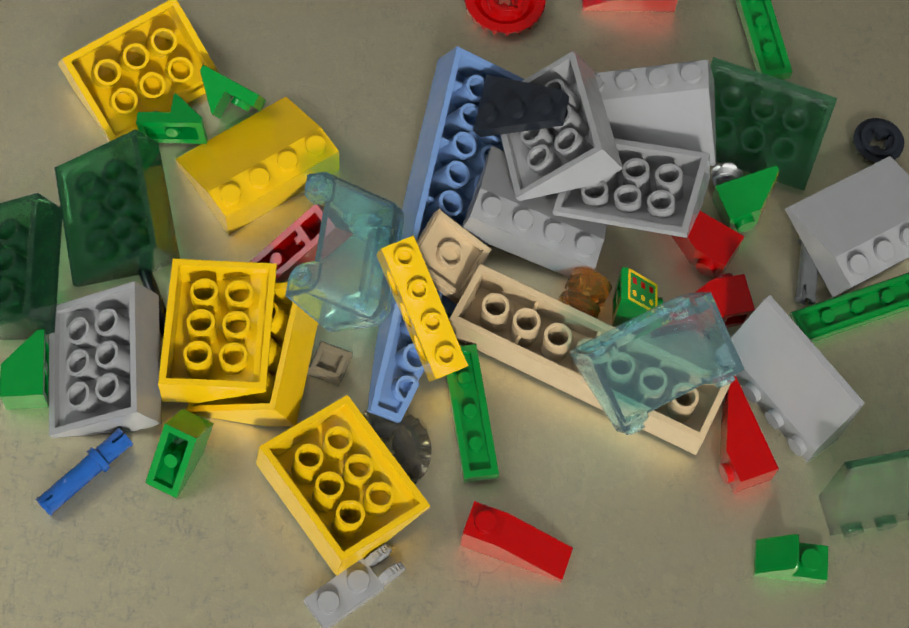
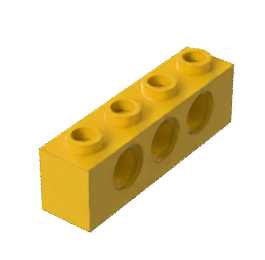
(421, 308)

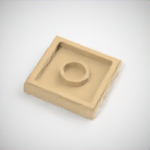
(450, 254)

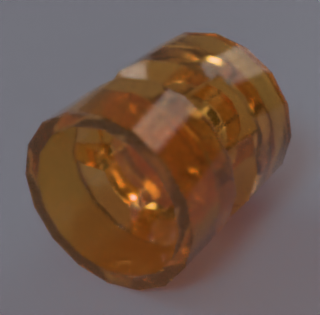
(586, 291)

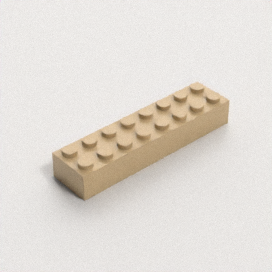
(537, 338)

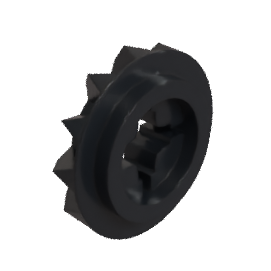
(880, 130)

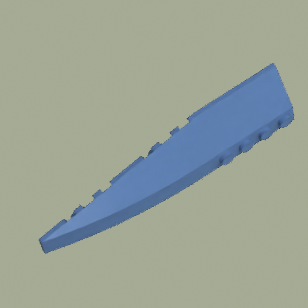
(441, 178)

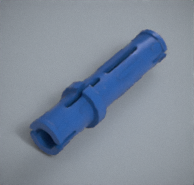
(82, 473)

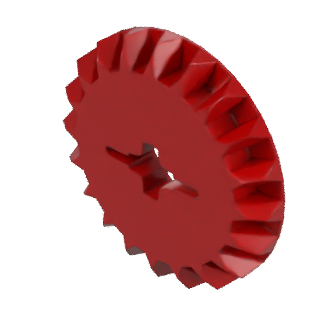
(505, 17)

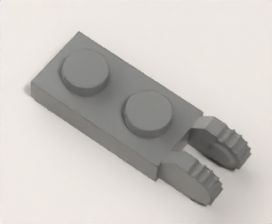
(351, 588)

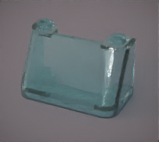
(346, 280)
(658, 359)

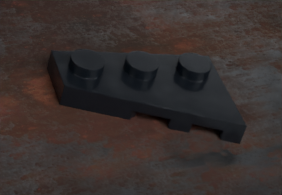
(518, 107)

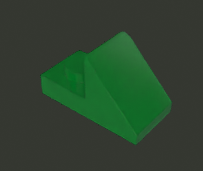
(222, 89)
(177, 126)
(790, 560)

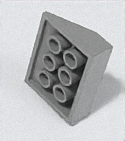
(662, 105)
(566, 155)
(653, 192)
(529, 225)
(856, 225)
(105, 363)
(793, 381)

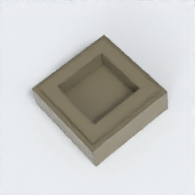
(330, 363)

